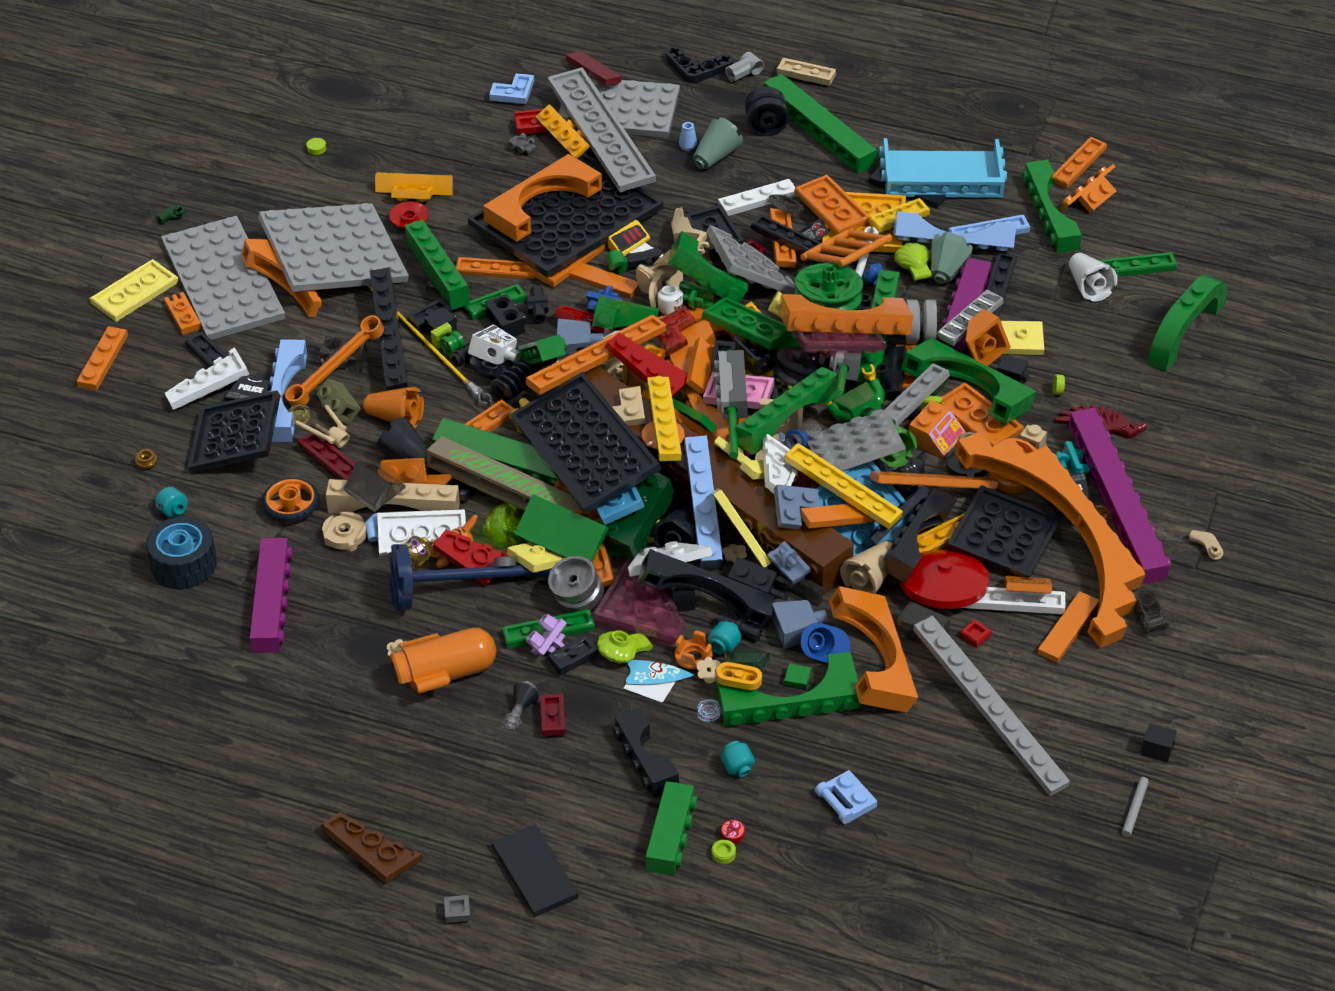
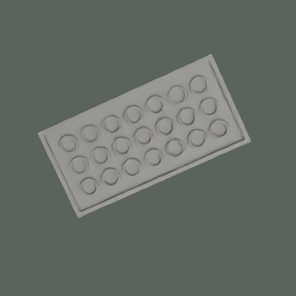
(216, 280)

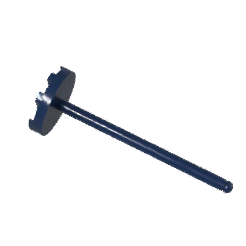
(403, 577)

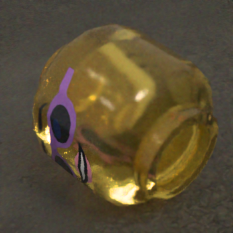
(419, 550)

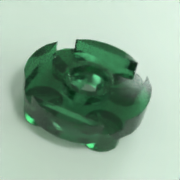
(748, 656)

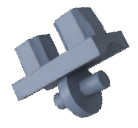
(789, 562)

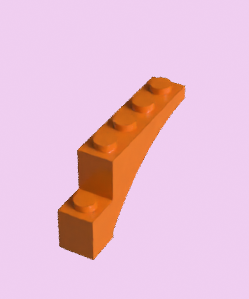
(261, 257)

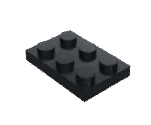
(716, 217)

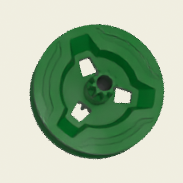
(837, 286)

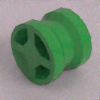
(452, 342)

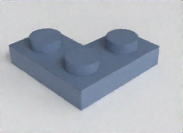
(790, 501)

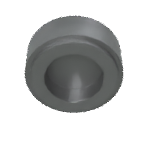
(504, 561)

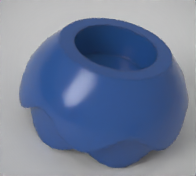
(870, 276)

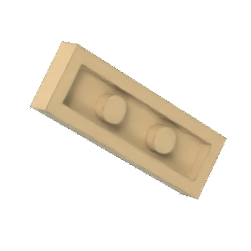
(806, 71)

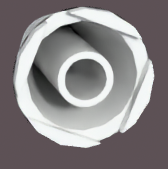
(1092, 277)

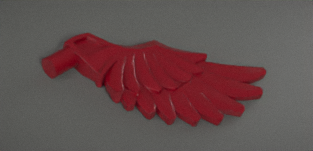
(1112, 421)

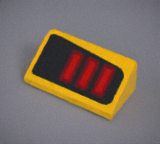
(628, 238)

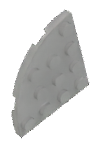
(748, 262)

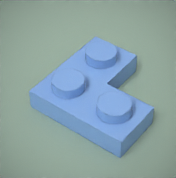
(514, 93)

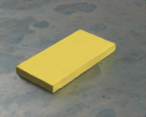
(134, 290)
(741, 527)

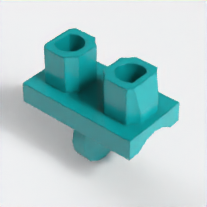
(1071, 459)

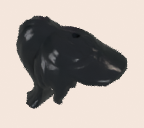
(917, 466)

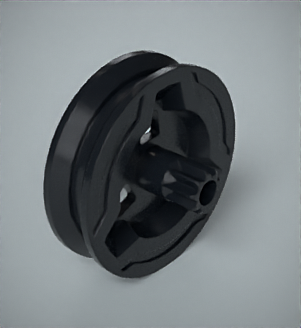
(798, 364)

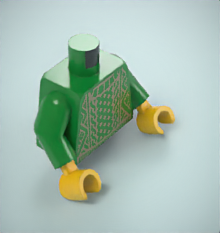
(858, 401)

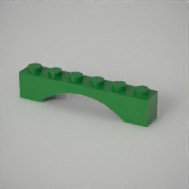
(1062, 231)
(815, 388)

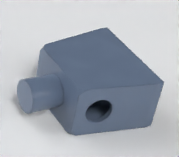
(577, 334)
(792, 618)

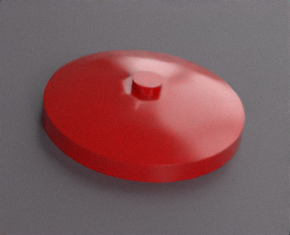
(947, 580)

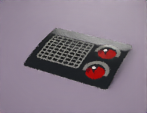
(815, 230)

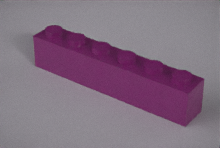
(970, 286)
(270, 595)

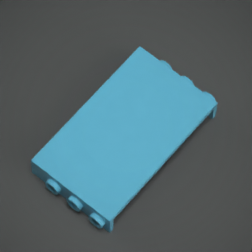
(943, 172)

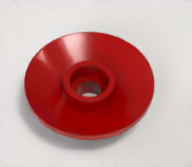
(407, 213)

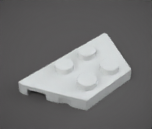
(680, 551)

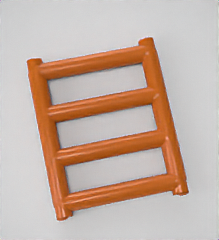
(851, 254)

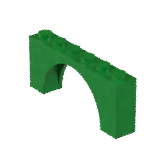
(1008, 395)
(832, 694)

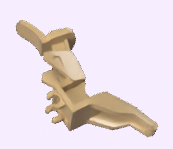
(651, 279)

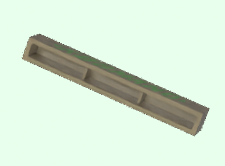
(493, 476)

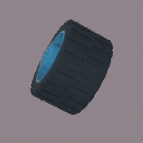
(181, 552)

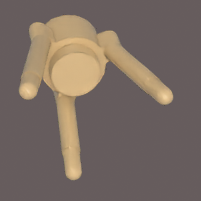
(335, 435)

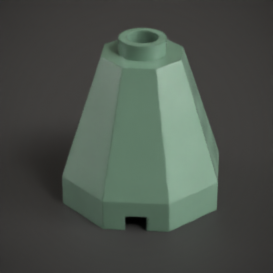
(948, 256)

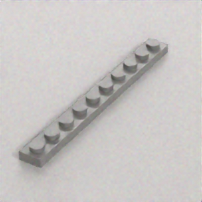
(991, 706)

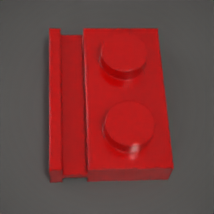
(528, 123)

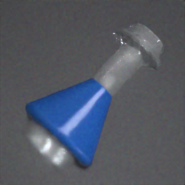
(797, 436)

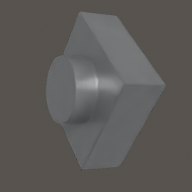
(457, 908)

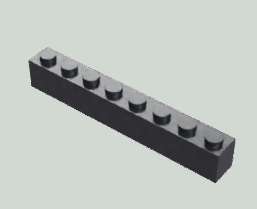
(391, 339)

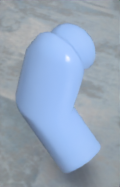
(371, 528)

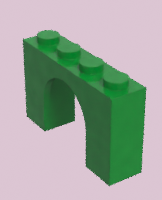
(686, 259)

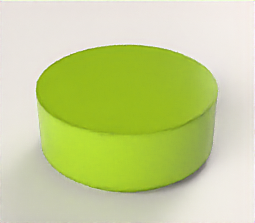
(316, 146)
(1058, 384)
(723, 851)

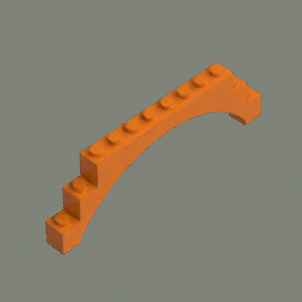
(1044, 474)

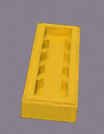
(885, 220)

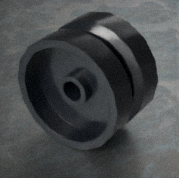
(766, 111)

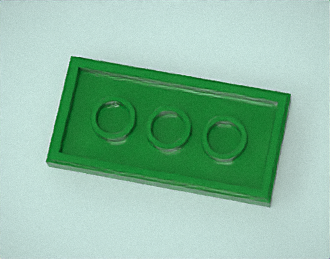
(747, 322)
(560, 529)

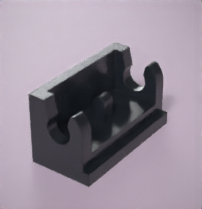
(753, 359)

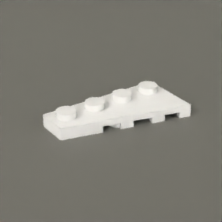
(206, 381)
(400, 526)

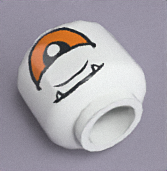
(669, 299)

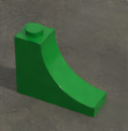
(617, 313)

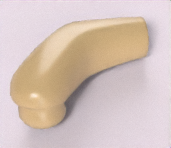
(1209, 542)

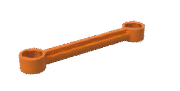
(337, 359)

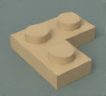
(631, 406)

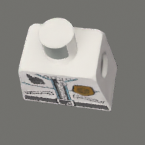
(494, 346)

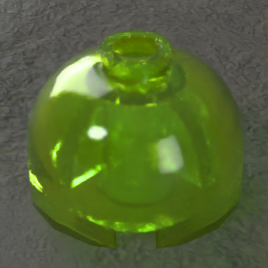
(501, 526)

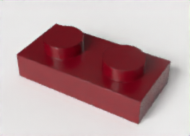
(552, 714)

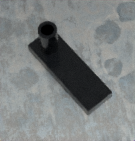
(890, 371)

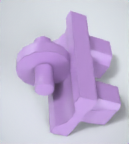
(550, 637)

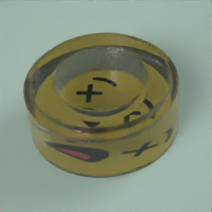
(300, 413)

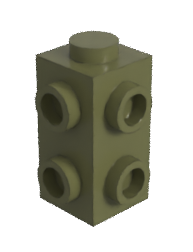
(339, 400)

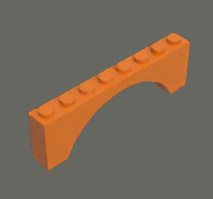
(682, 360)

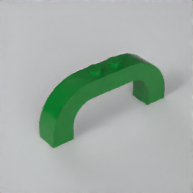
(1203, 294)

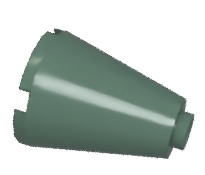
(717, 143)

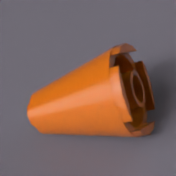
(395, 404)

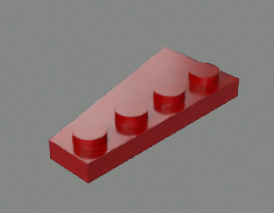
(645, 363)

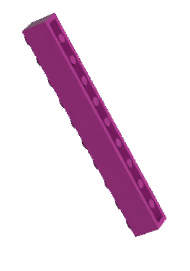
(1118, 494)

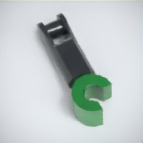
(617, 260)

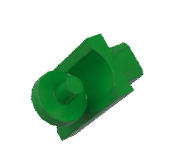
(696, 295)

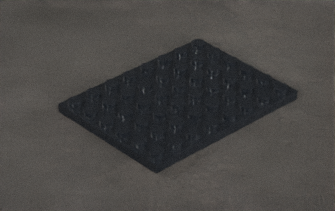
(571, 224)

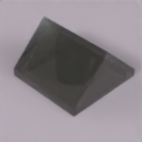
(372, 485)

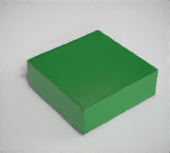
(797, 676)

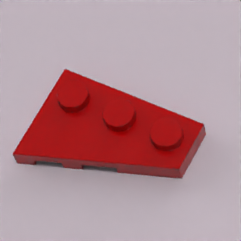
(570, 313)

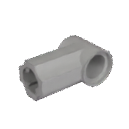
(748, 64)

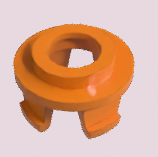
(696, 644)

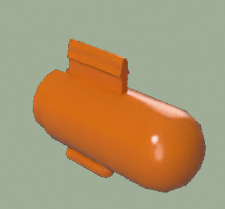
(437, 659)

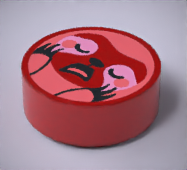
(733, 831)

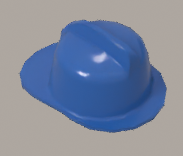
(821, 639)

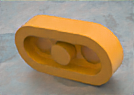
(739, 676)

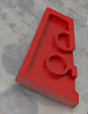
(466, 553)

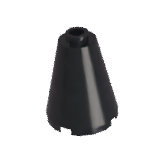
(403, 442)
(676, 526)

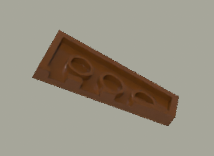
(370, 848)

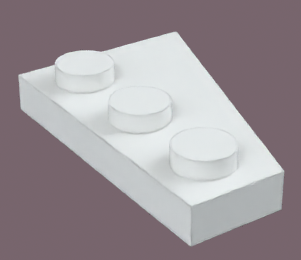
(775, 468)

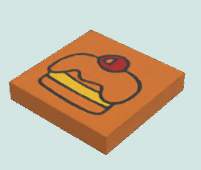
(1029, 585)

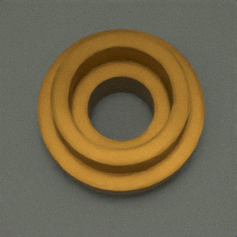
(145, 459)

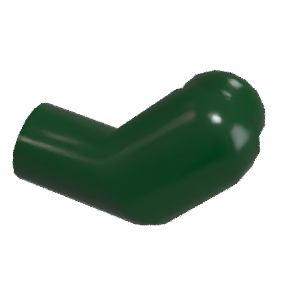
(171, 212)

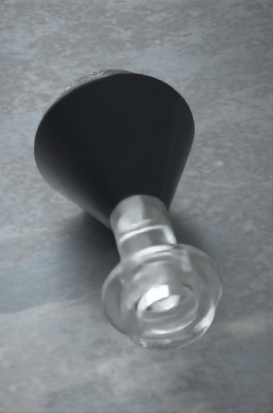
(524, 695)

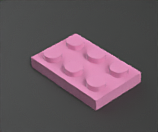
(756, 388)

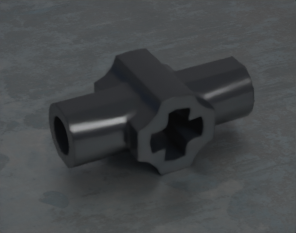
(537, 304)

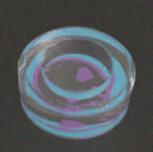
(708, 710)

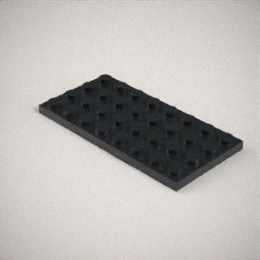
(585, 442)

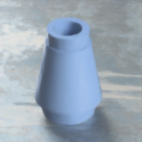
(688, 137)

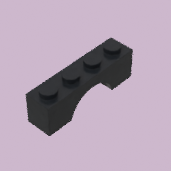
(633, 732)

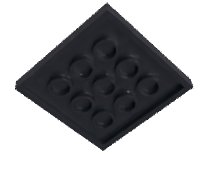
(234, 431)
(1004, 532)

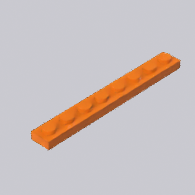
(591, 356)

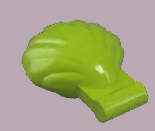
(915, 259)
(621, 647)

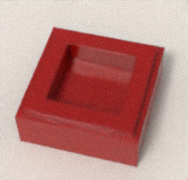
(975, 633)

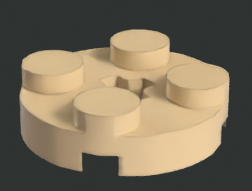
(344, 540)

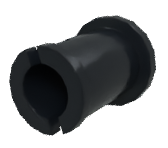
(459, 356)

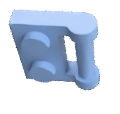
(852, 794)

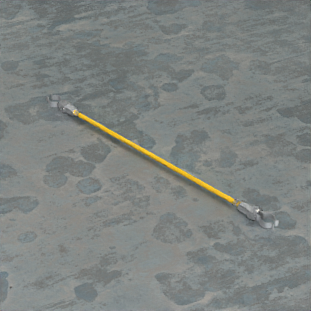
(476, 391)

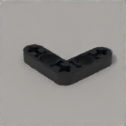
(694, 71)

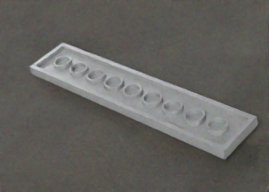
(601, 130)

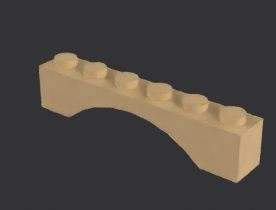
(418, 496)

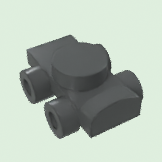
(521, 143)

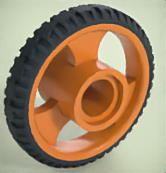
(290, 500)

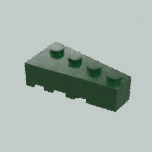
(631, 532)

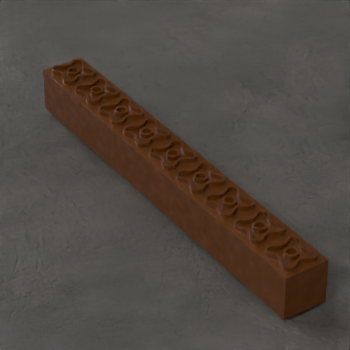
(819, 547)

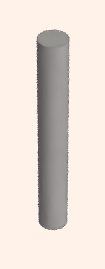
(1135, 807)

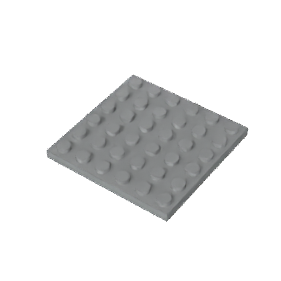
(331, 246)

